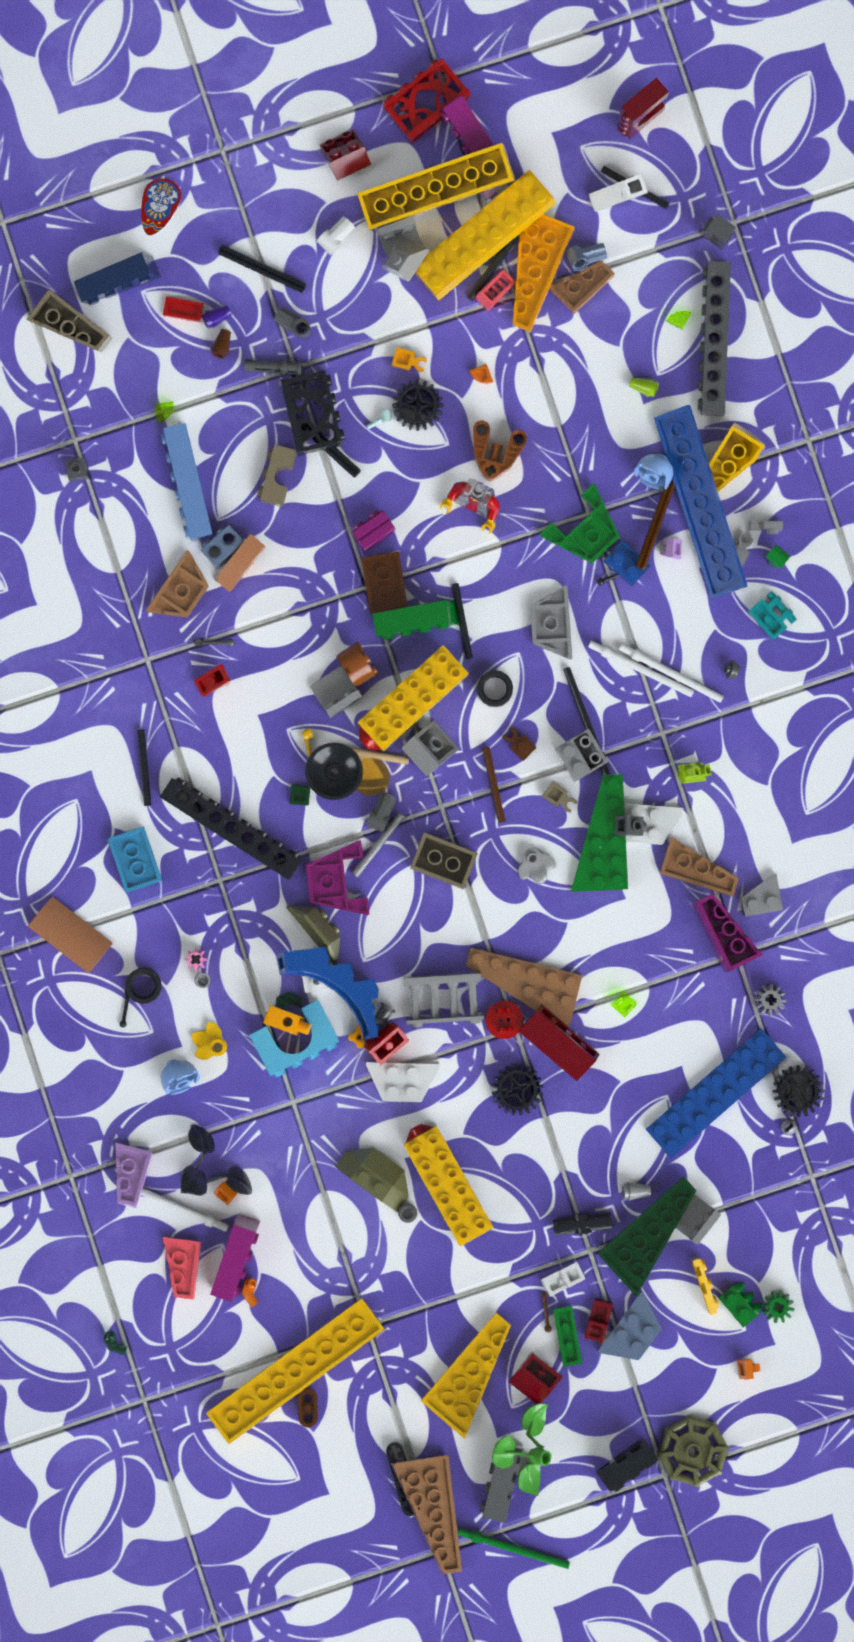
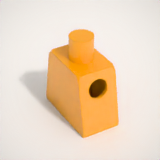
(280, 1019)

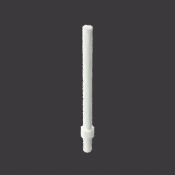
(607, 652)
(638, 655)
(208, 1220)

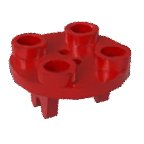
(504, 1010)

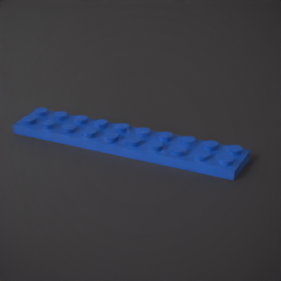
(700, 502)

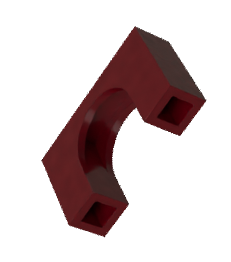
(642, 108)

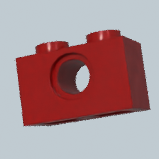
(386, 1044)

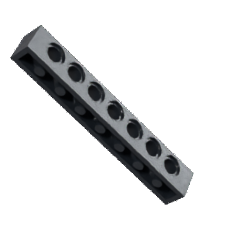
(170, 795)

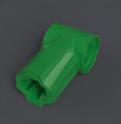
(777, 557)

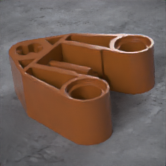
(511, 454)

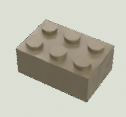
(443, 861)

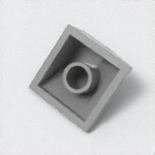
(404, 258)

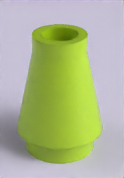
(645, 386)

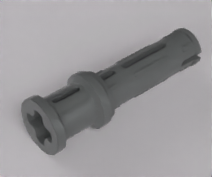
(284, 367)

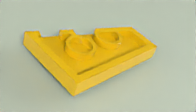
(705, 1285)

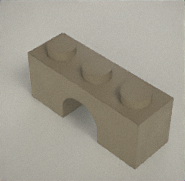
(280, 459)

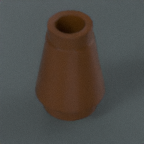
(221, 344)

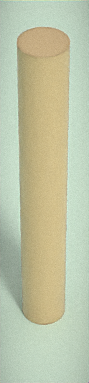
(381, 756)

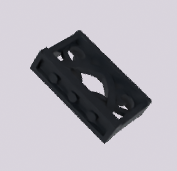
(292, 395)

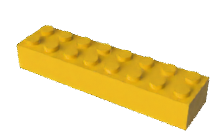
(436, 186)
(484, 234)

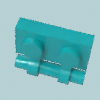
(766, 617)

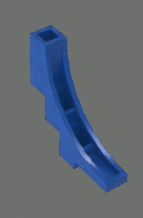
(357, 995)

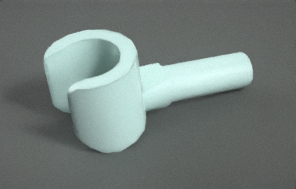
(385, 417)

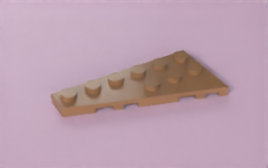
(529, 982)
(431, 1498)

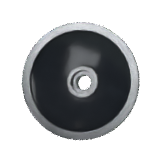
(330, 757)

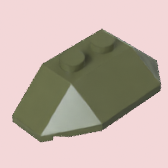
(318, 929)
(376, 1175)

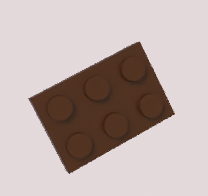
(384, 582)

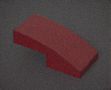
(598, 1320)

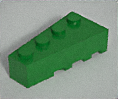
(415, 618)

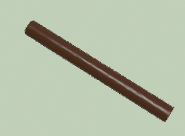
(493, 784)

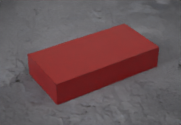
(183, 309)

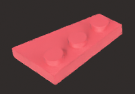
(183, 1264)

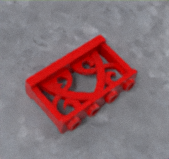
(421, 126)

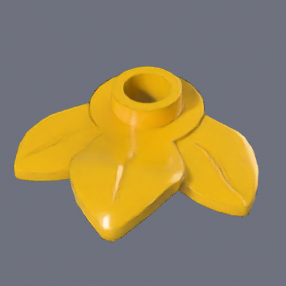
(206, 1040)

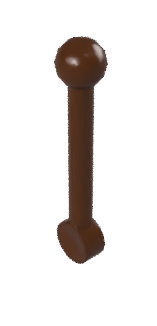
(547, 1328)

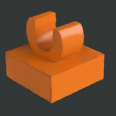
(225, 1193)
(746, 1368)

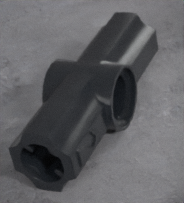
(582, 1223)

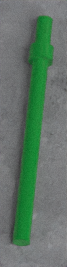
(477, 1537)

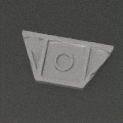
(552, 623)

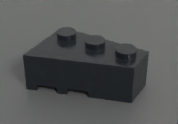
(627, 1465)

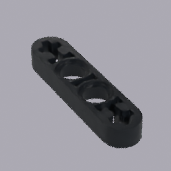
(390, 1456)

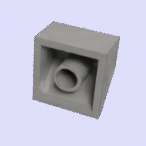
(430, 748)

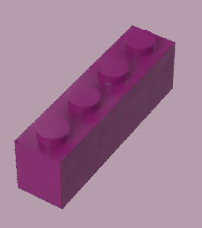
(465, 125)

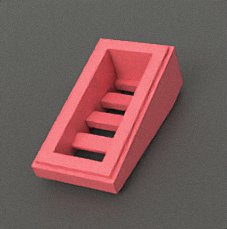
(486, 298)

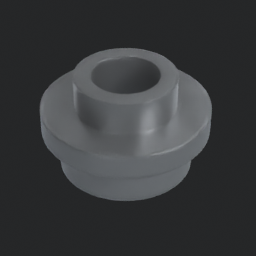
(401, 1213)

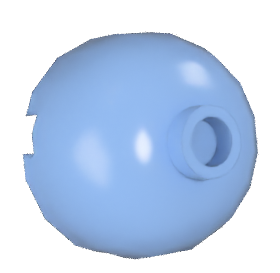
(654, 471)
(178, 1075)

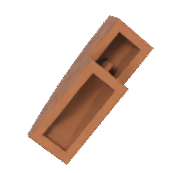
(240, 563)

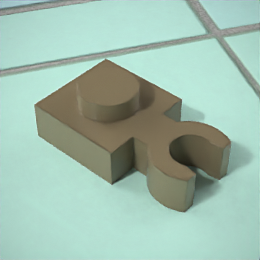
(556, 794)

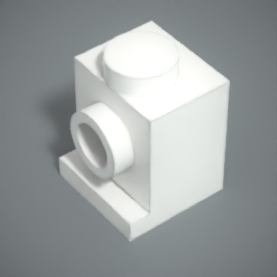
(309, 986)

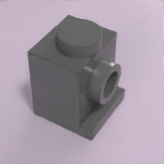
(633, 825)

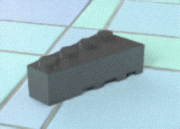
(500, 1489)

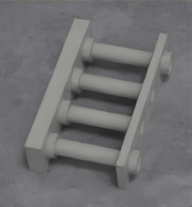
(452, 982)

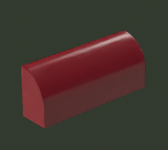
(559, 1042)

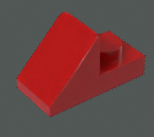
(212, 680)

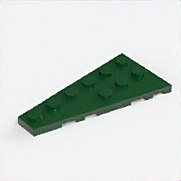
(643, 1240)

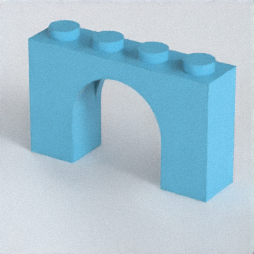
(277, 1060)

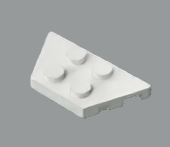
(658, 819)
(402, 1080)

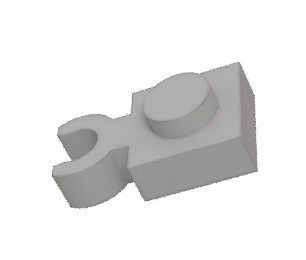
(771, 527)
(742, 553)

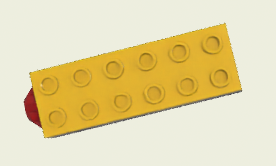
(411, 700)
(447, 1183)

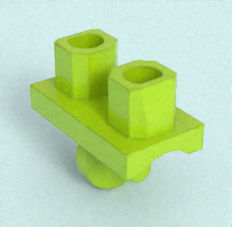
(693, 772)

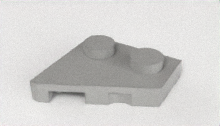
(763, 898)

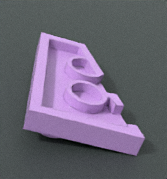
(131, 1173)

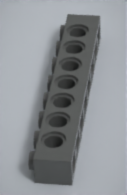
(722, 271)

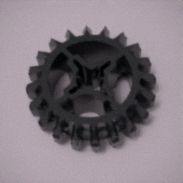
(426, 405)
(532, 1082)
(808, 1104)

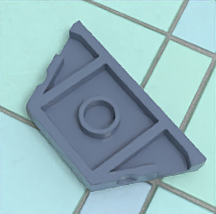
(633, 1332)

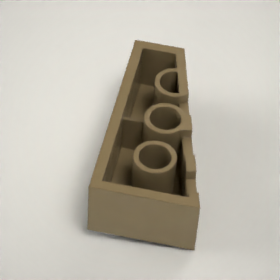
(64, 319)

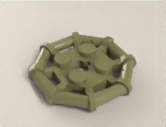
(698, 1461)

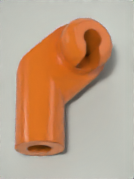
(248, 1291)

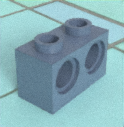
(226, 550)

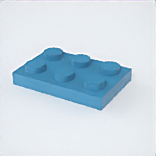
(135, 859)

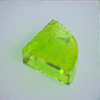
(679, 319)
(163, 410)

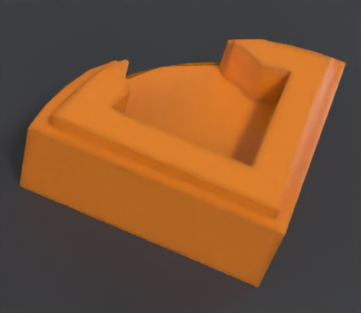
(481, 374)

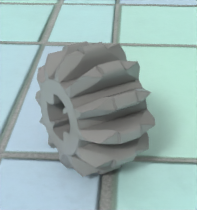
(766, 1004)

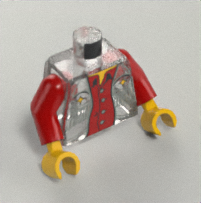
(475, 497)

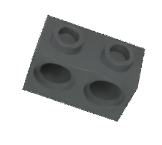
(718, 231)

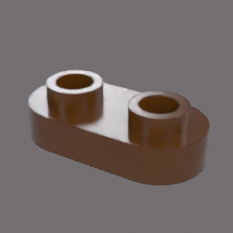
(307, 1407)

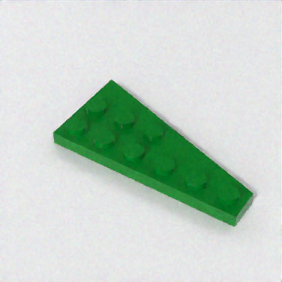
(604, 853)

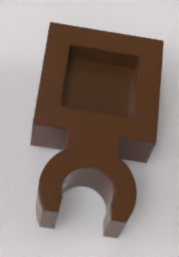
(521, 746)

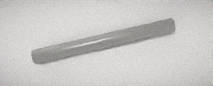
(378, 844)

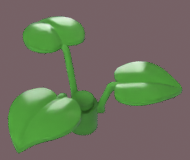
(503, 1452)

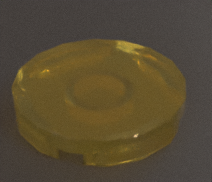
(374, 778)

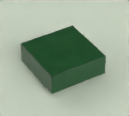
(300, 795)

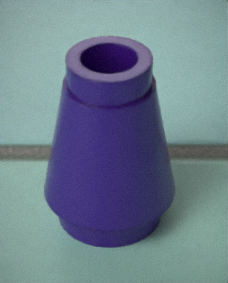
(215, 316)

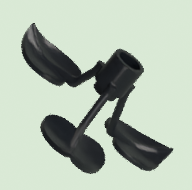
(194, 1180)

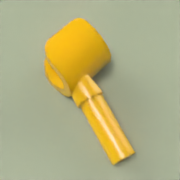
(307, 735)

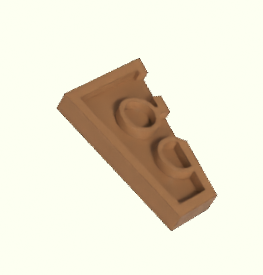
(581, 287)

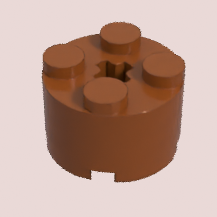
(356, 664)

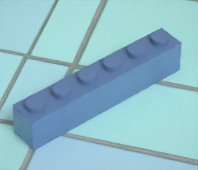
(187, 481)

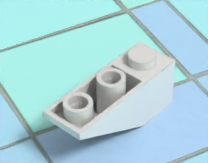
(618, 192)

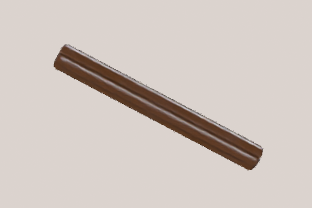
(654, 526)

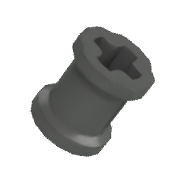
(388, 1011)

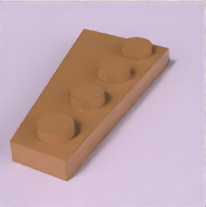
(695, 869)

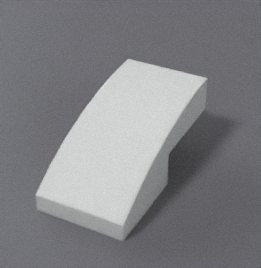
(562, 1279)

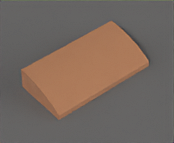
(70, 934)

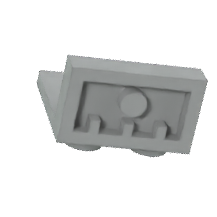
(390, 234)
(335, 692)
(697, 1220)

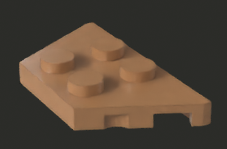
(181, 590)

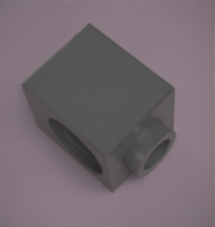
(77, 470)

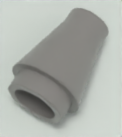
(634, 1191)

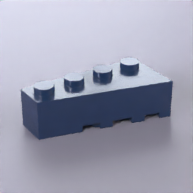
(117, 278)

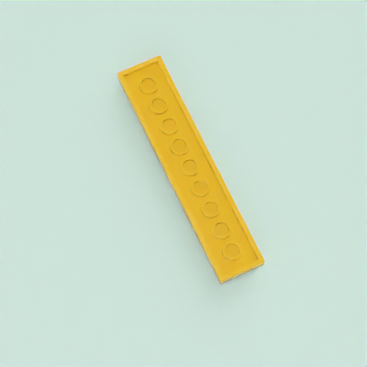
(295, 1371)

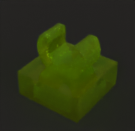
(624, 1004)

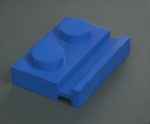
(623, 562)

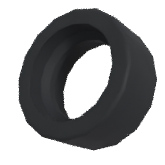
(497, 674)
(140, 971)

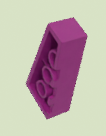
(725, 935)
(235, 1257)

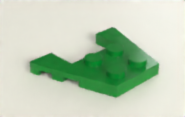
(591, 536)

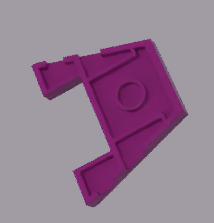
(328, 881)

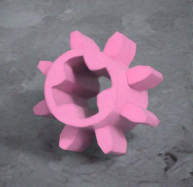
(190, 959)

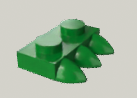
(739, 1304)

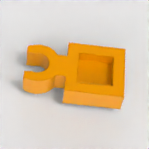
(405, 359)

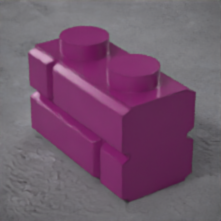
(373, 530)

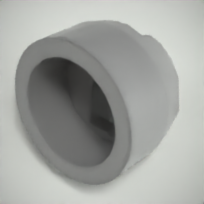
(200, 984)
(785, 1124)

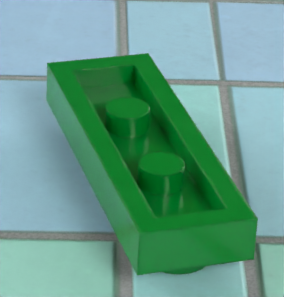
(567, 1336)

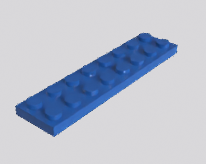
(715, 1093)

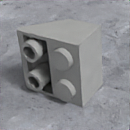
(581, 755)

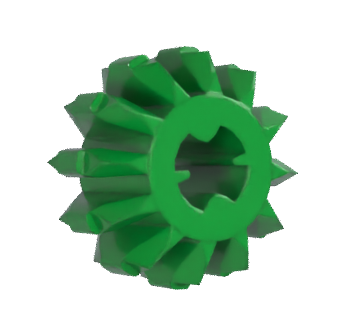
(780, 1300)

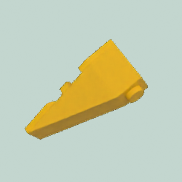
(734, 455)

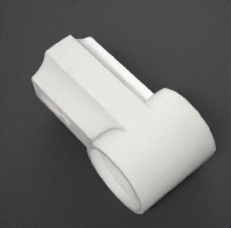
(333, 238)

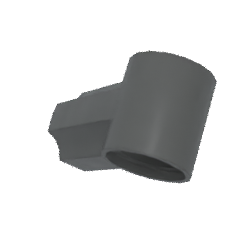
(292, 322)
(379, 816)

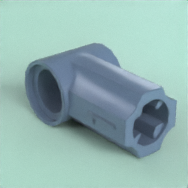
(581, 257)

